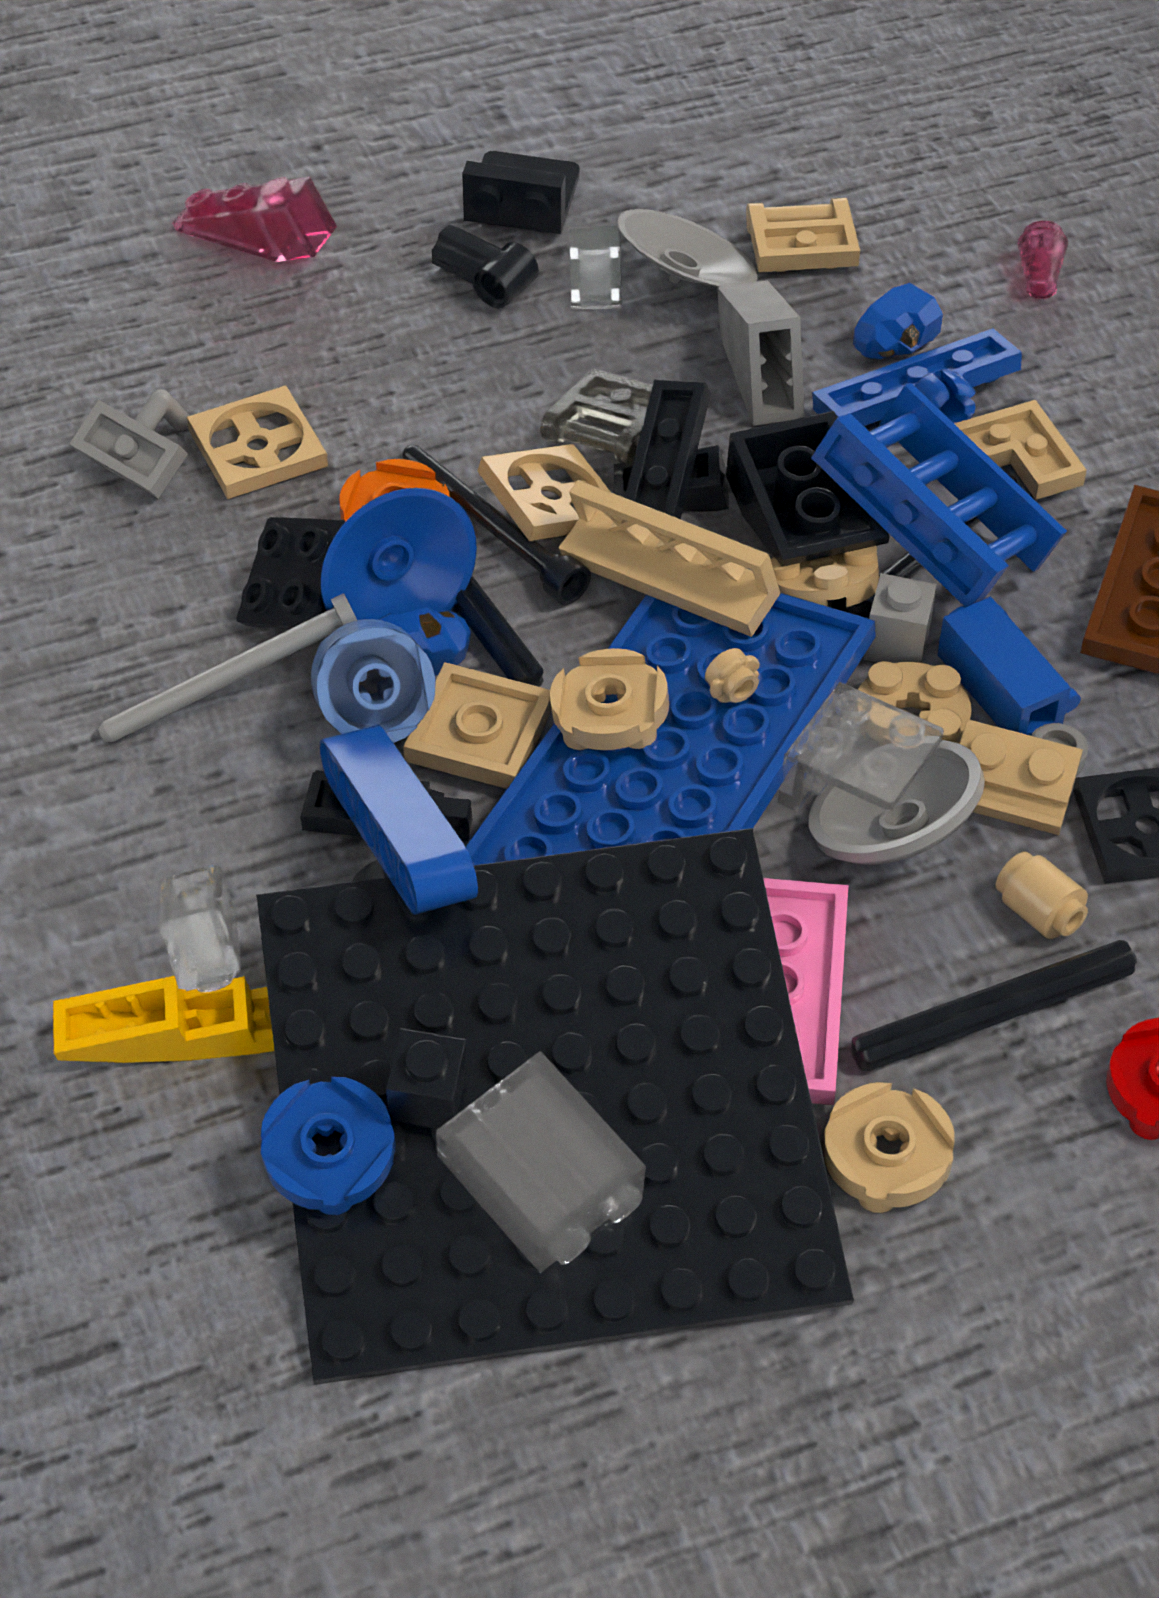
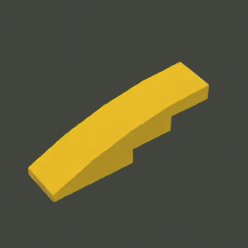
(162, 1023)

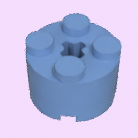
(344, 662)

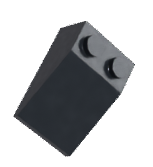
(791, 498)

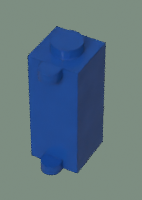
(1003, 668)

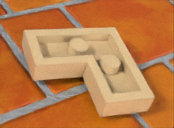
(1030, 444)

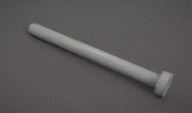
(228, 671)

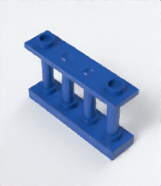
(917, 517)

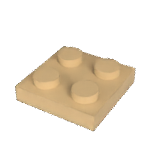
(479, 726)

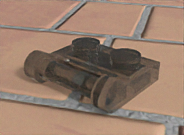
(604, 401)

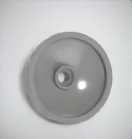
(925, 815)

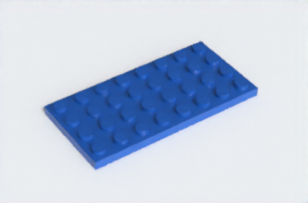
(710, 759)

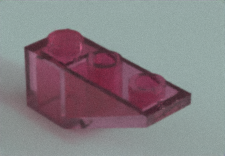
(266, 220)

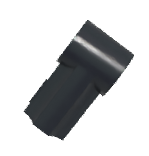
(494, 271)

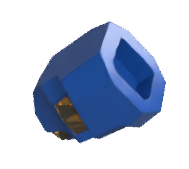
(898, 323)
(440, 634)

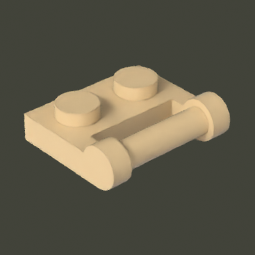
(803, 236)

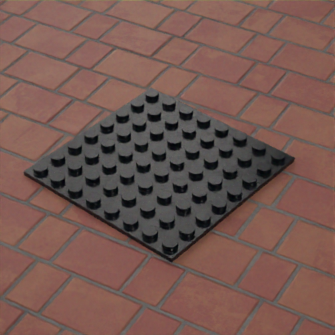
(665, 1010)

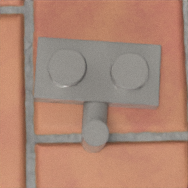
(132, 446)

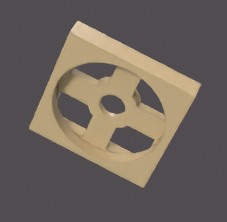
(243, 416)
(528, 507)

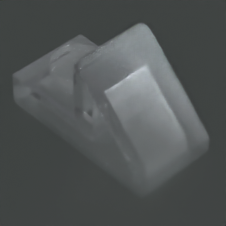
(594, 267)

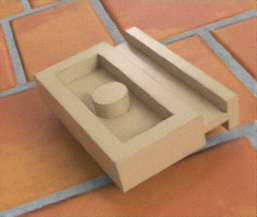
(1024, 776)

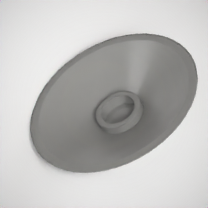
(686, 249)

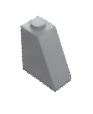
(763, 350)

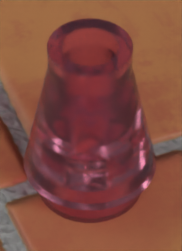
(1042, 256)

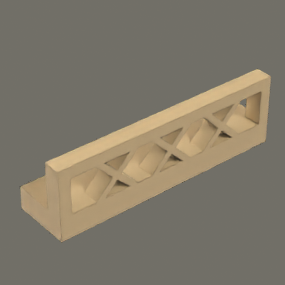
(671, 559)

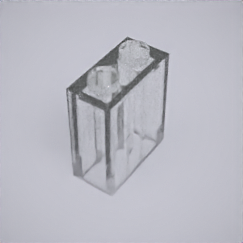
(542, 1163)

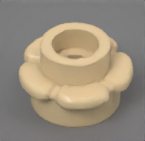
(732, 676)

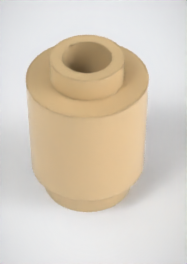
(1042, 895)

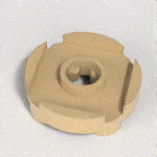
(831, 577)
(925, 687)
(615, 725)
(882, 1178)

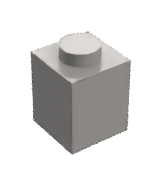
(901, 618)

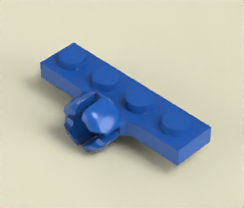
(941, 375)

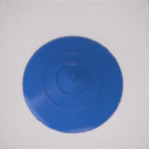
(401, 555)

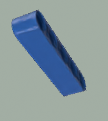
(398, 820)

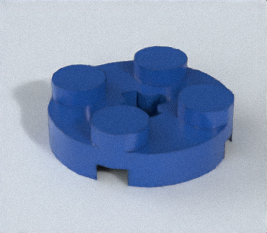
(335, 1180)

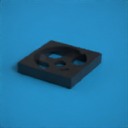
(1134, 785)

